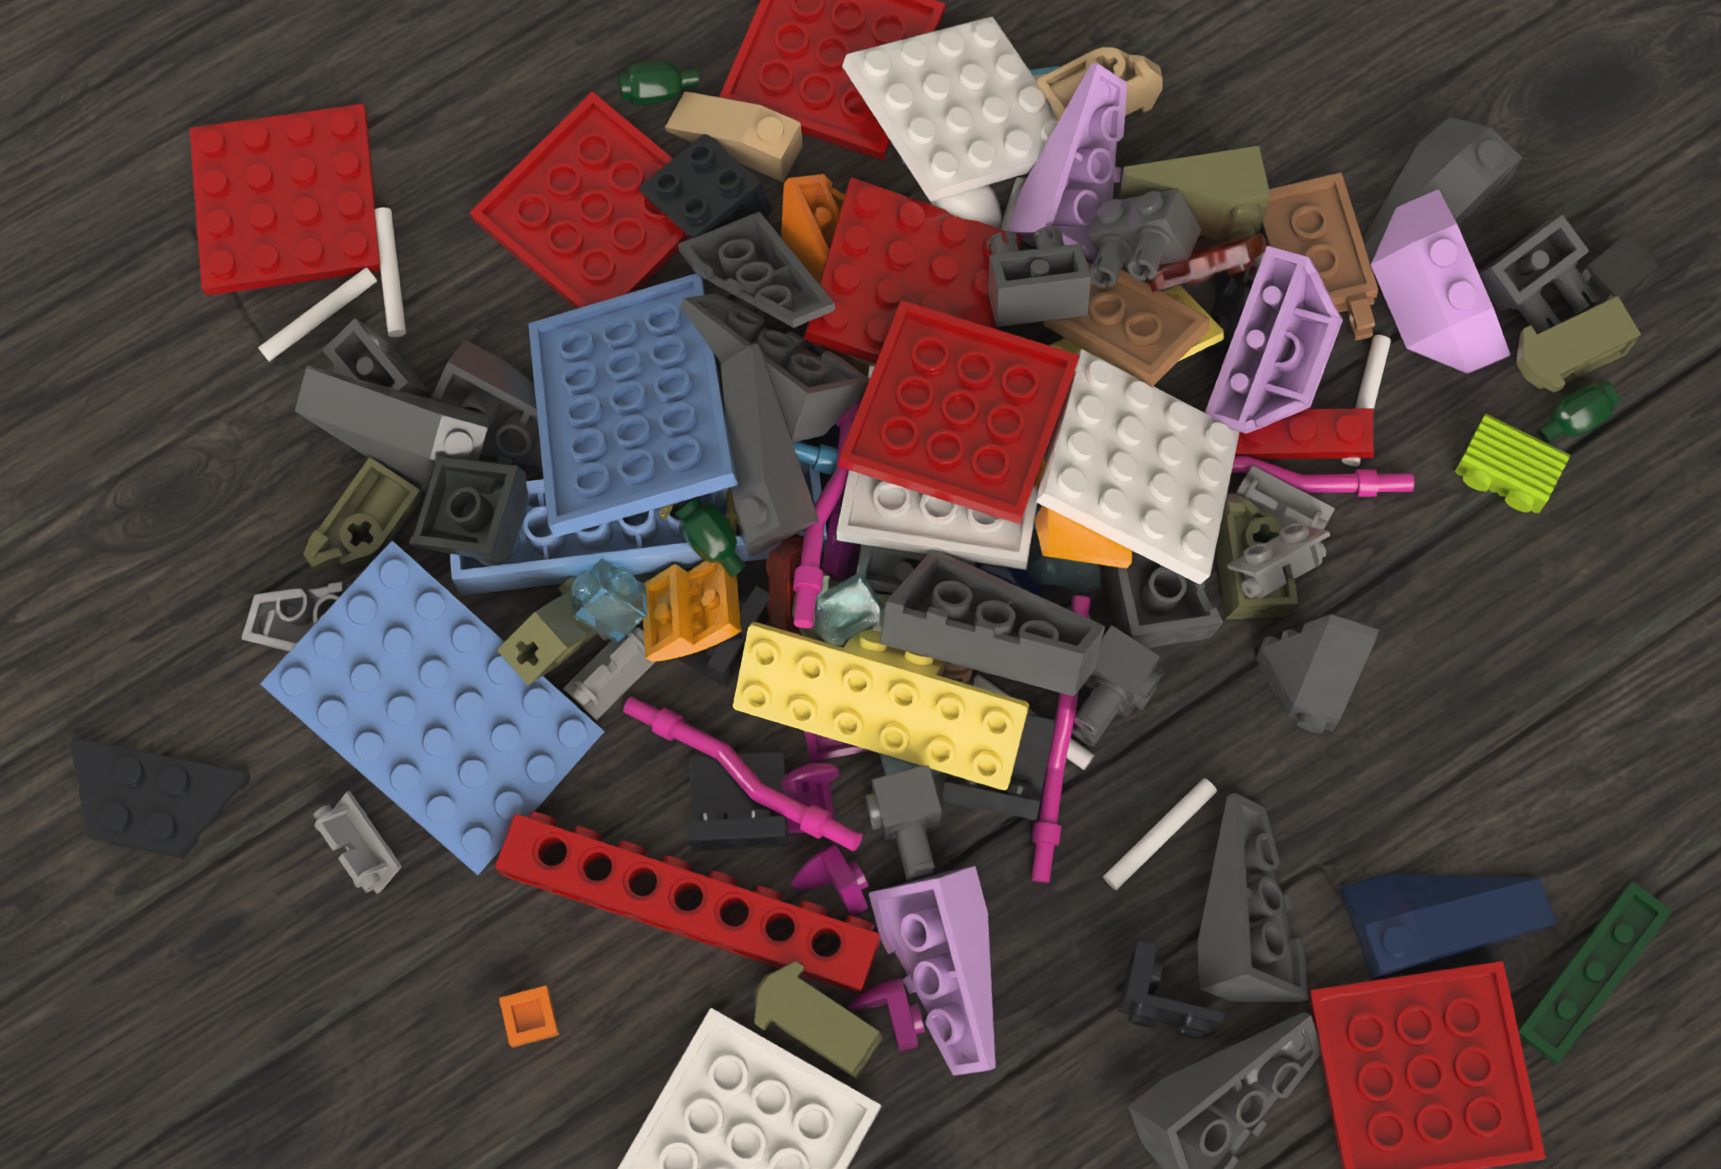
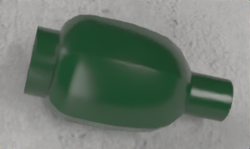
(654, 82)
(1580, 411)
(710, 535)

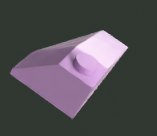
(1076, 164)
(944, 947)

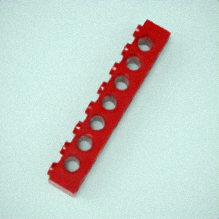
(523, 862)

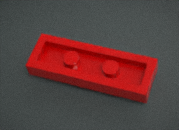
(1312, 436)

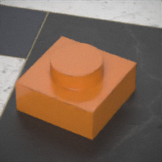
(529, 1016)

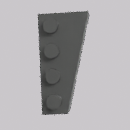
(1159, 604)
(990, 626)

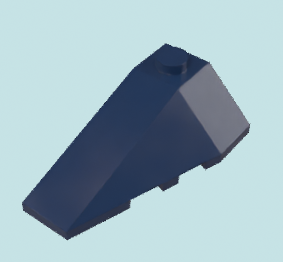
(1428, 918)

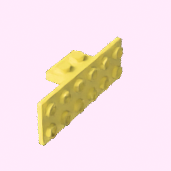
(881, 702)

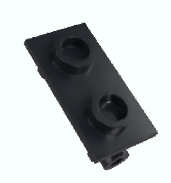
(1230, 300)

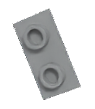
(1284, 500)
(1295, 548)
(610, 674)
(367, 855)

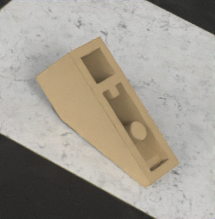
(745, 130)

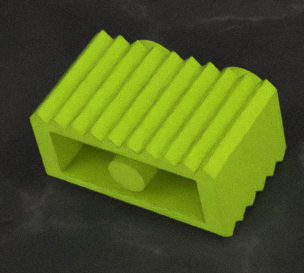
(1511, 465)

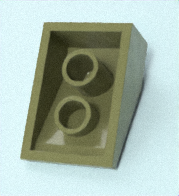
(1221, 188)

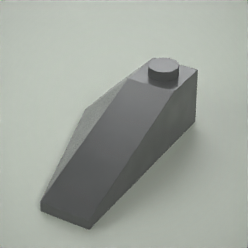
(1461, 161)

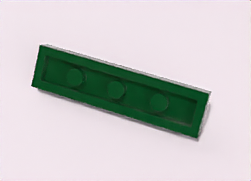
(1593, 972)

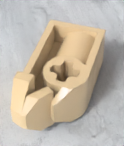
(1139, 72)

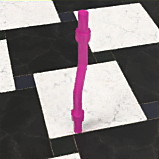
(1364, 481)
(809, 576)
(812, 819)
(1046, 831)

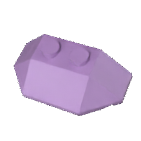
(1437, 288)
(1276, 345)

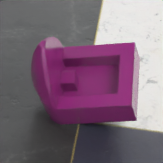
(810, 786)
(830, 867)
(904, 1017)

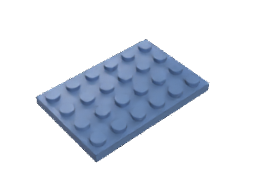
(628, 408)
(431, 707)

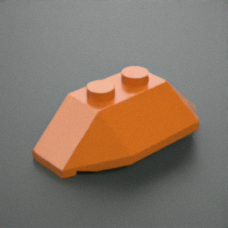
(810, 219)

